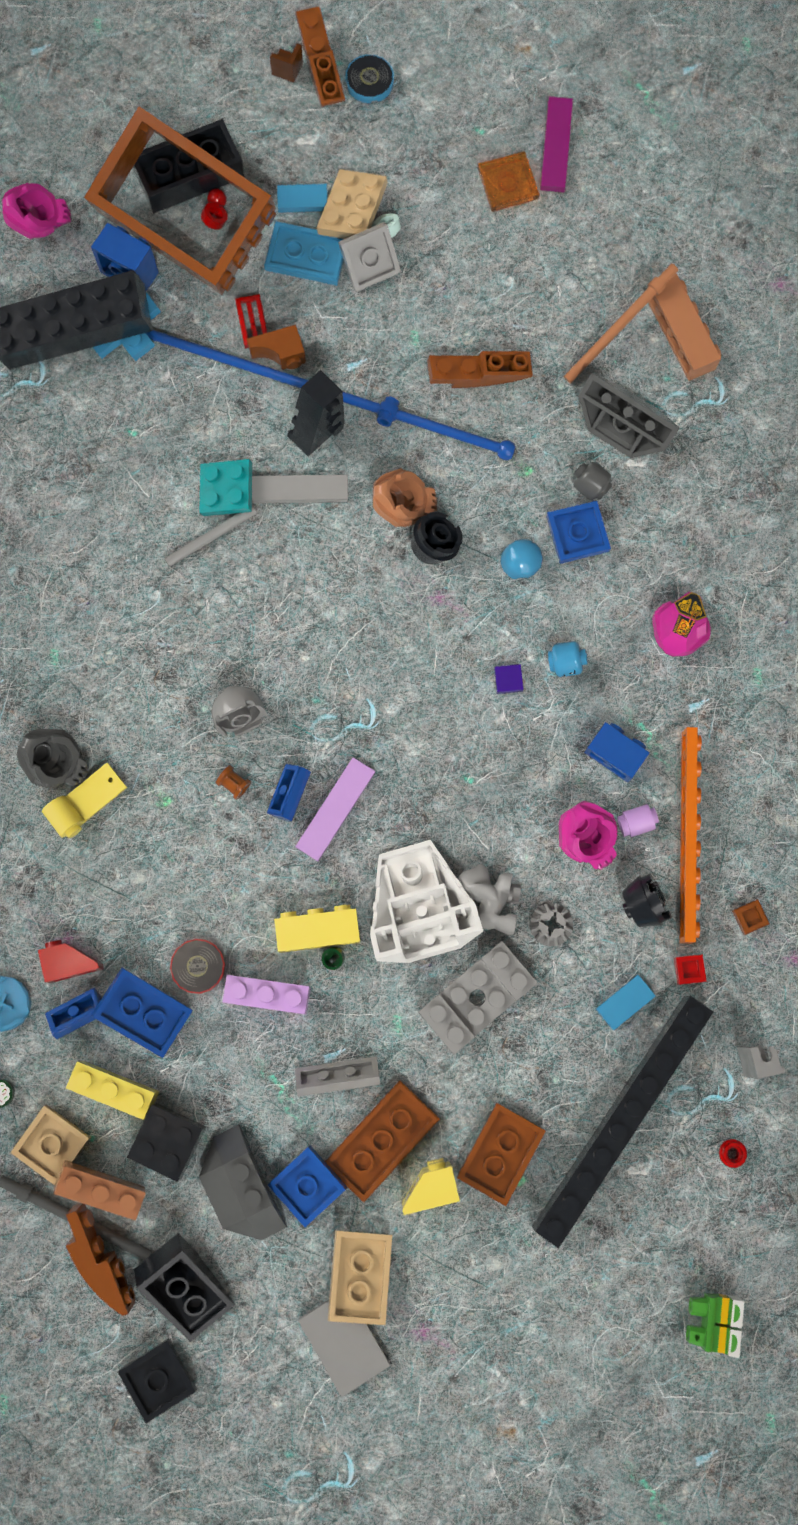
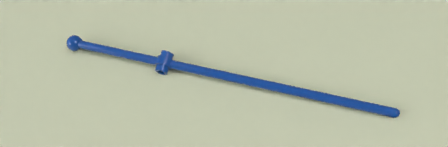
(386, 411)

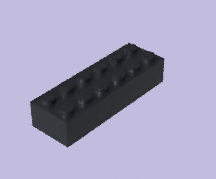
(73, 319)

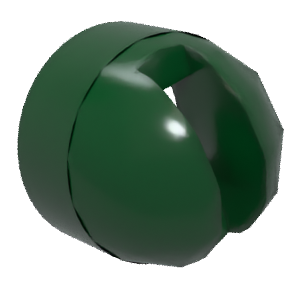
(328, 954)

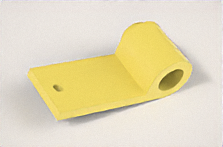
(87, 799)

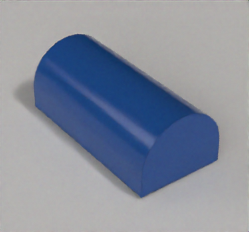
(288, 792)
(73, 1013)

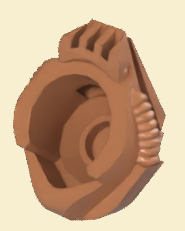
(402, 498)

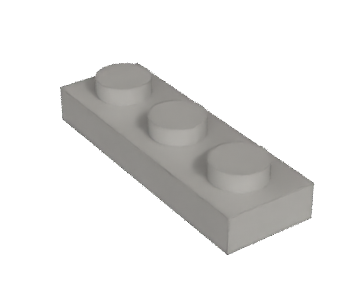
(337, 1076)

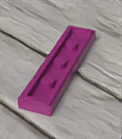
(556, 144)

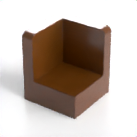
(287, 64)

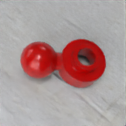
(214, 214)

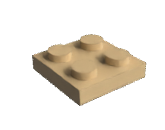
(49, 1143)

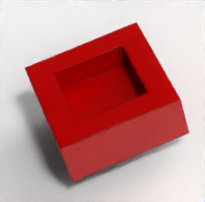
(690, 969)

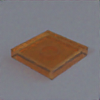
(508, 181)

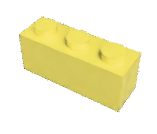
(317, 929)
(112, 1089)

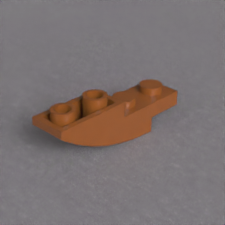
(319, 56)
(477, 371)
(101, 1271)

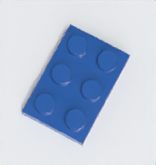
(141, 1012)

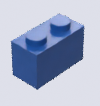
(617, 751)

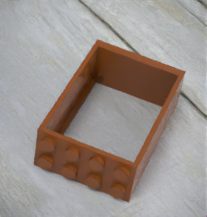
(119, 166)

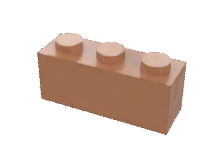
(99, 1190)

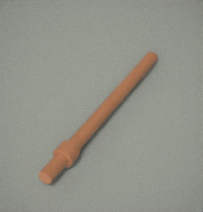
(654, 288)

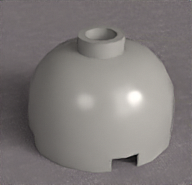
(237, 710)

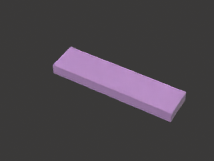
(335, 809)

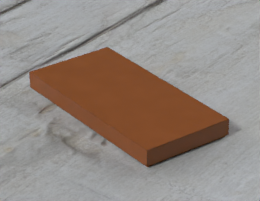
(381, 1141)

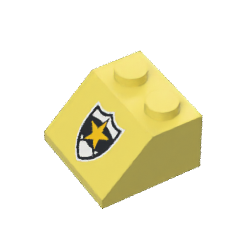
(431, 1188)

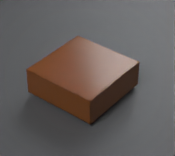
(750, 917)

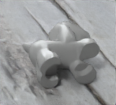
(492, 897)

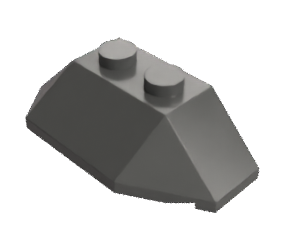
(624, 418)
(239, 1188)

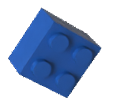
(120, 252)

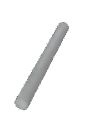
(209, 537)

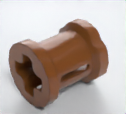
(233, 782)

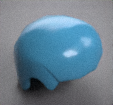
(521, 559)

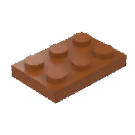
(501, 1154)

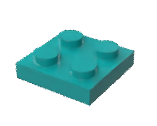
(225, 487)

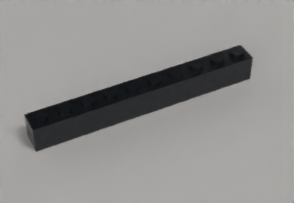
(621, 1121)

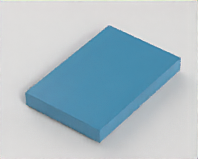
(304, 254)

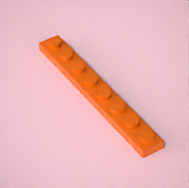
(689, 846)

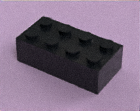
(174, 177)

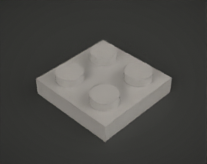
(369, 256)

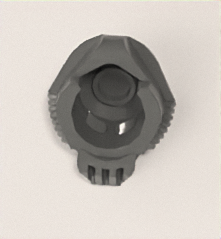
(51, 758)

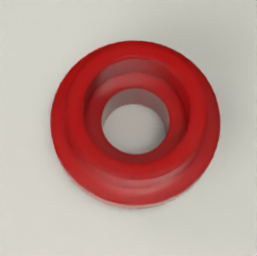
(740, 1157)

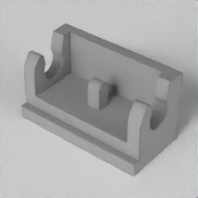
(755, 1063)

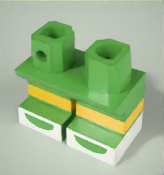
(719, 1325)

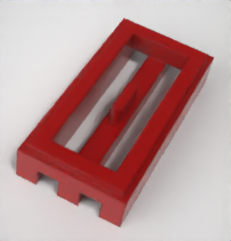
(248, 299)

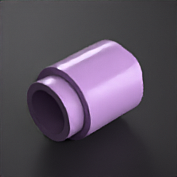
(637, 821)

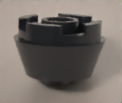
(435, 538)
(645, 902)

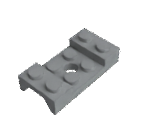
(498, 977)

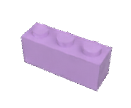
(266, 994)

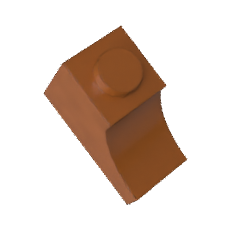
(280, 346)

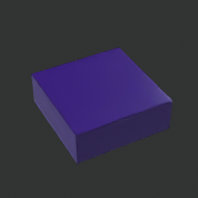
(508, 679)

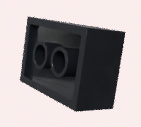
(182, 1287)

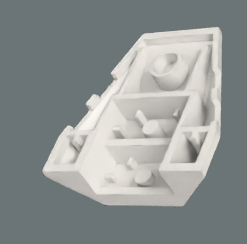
(419, 906)

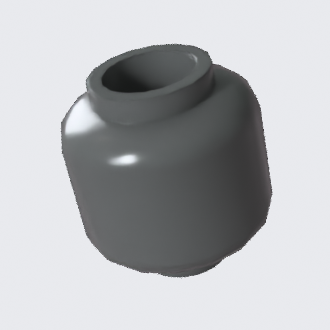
(592, 480)

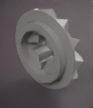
(558, 935)

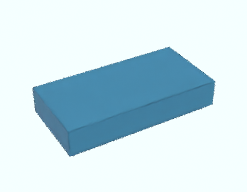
(301, 198)
(625, 1002)

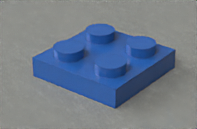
(578, 532)
(307, 1186)

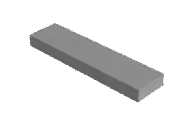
(300, 489)

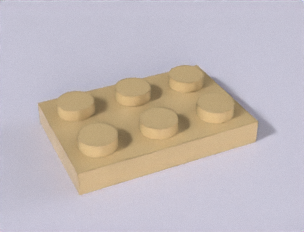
(351, 204)
(360, 1278)

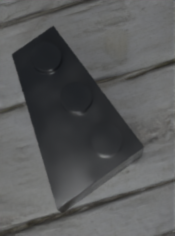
(319, 413)

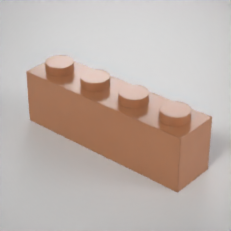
(685, 330)

